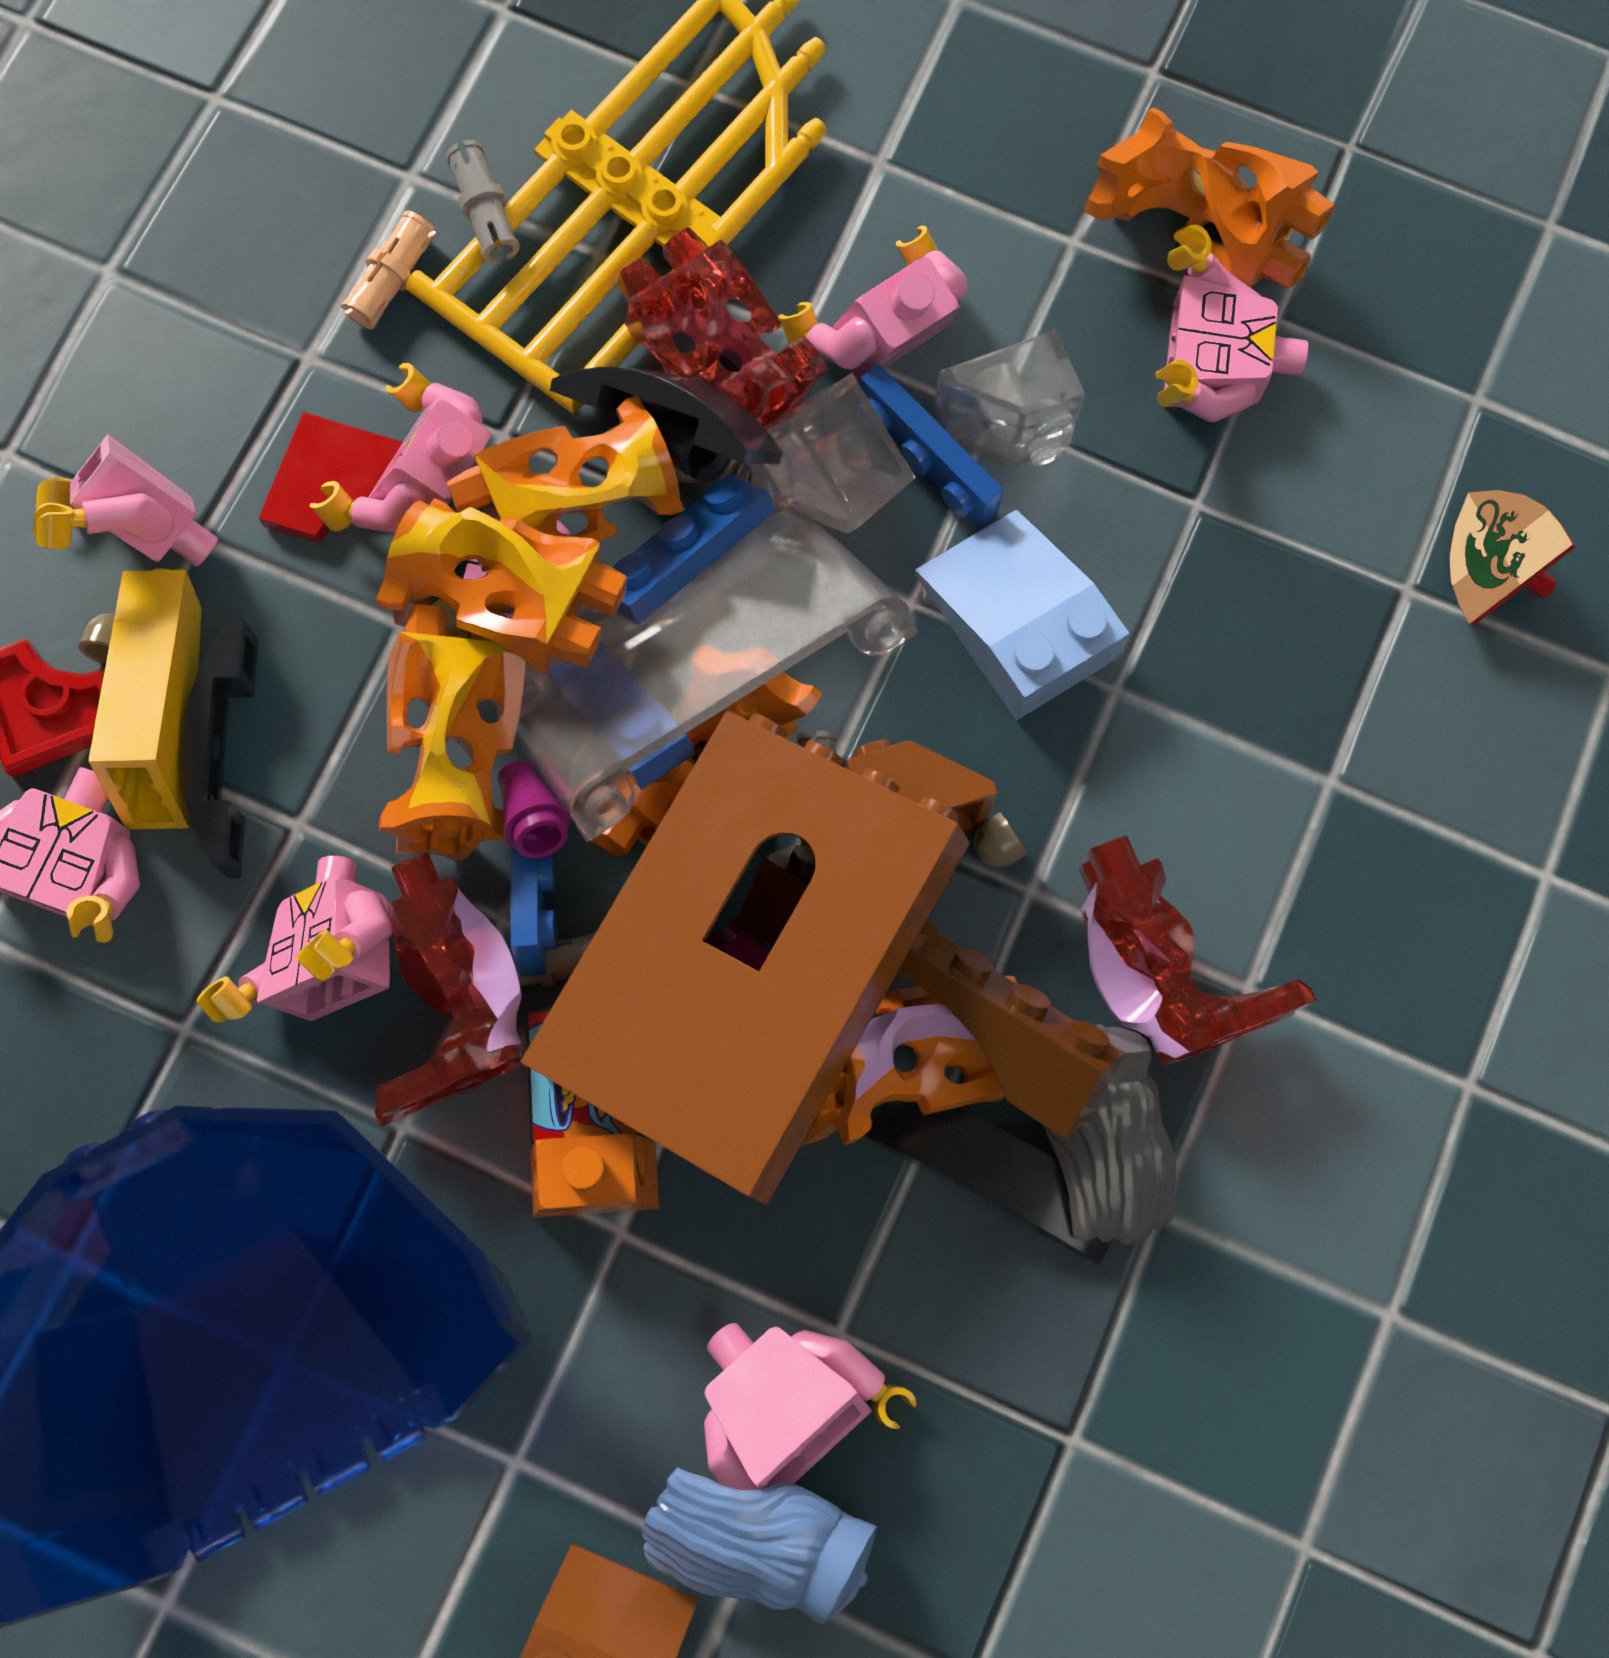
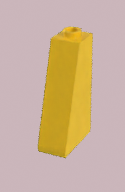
(146, 699)

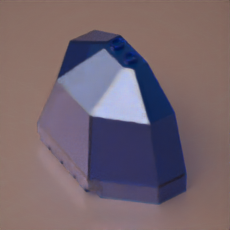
(209, 1330)

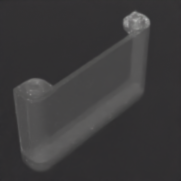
(705, 648)

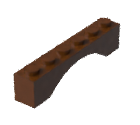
(1040, 1055)

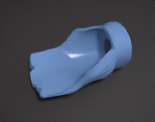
(759, 1544)

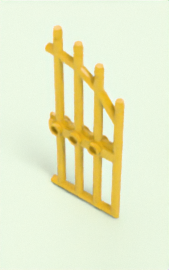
(635, 190)

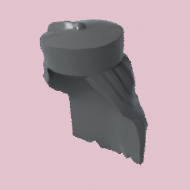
(1121, 1158)

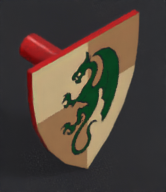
(1501, 547)

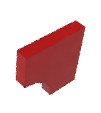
(321, 454)
(43, 709)

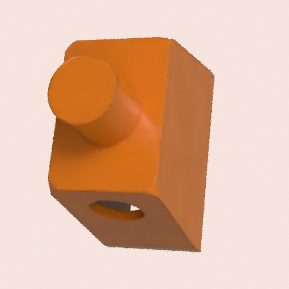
(593, 1175)

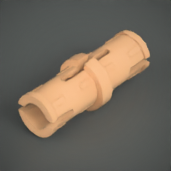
(388, 269)

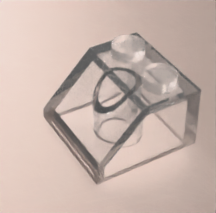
(1012, 402)
(834, 459)

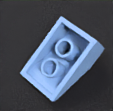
(1023, 612)

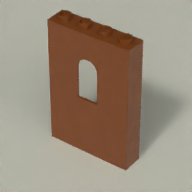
(696, 1042)

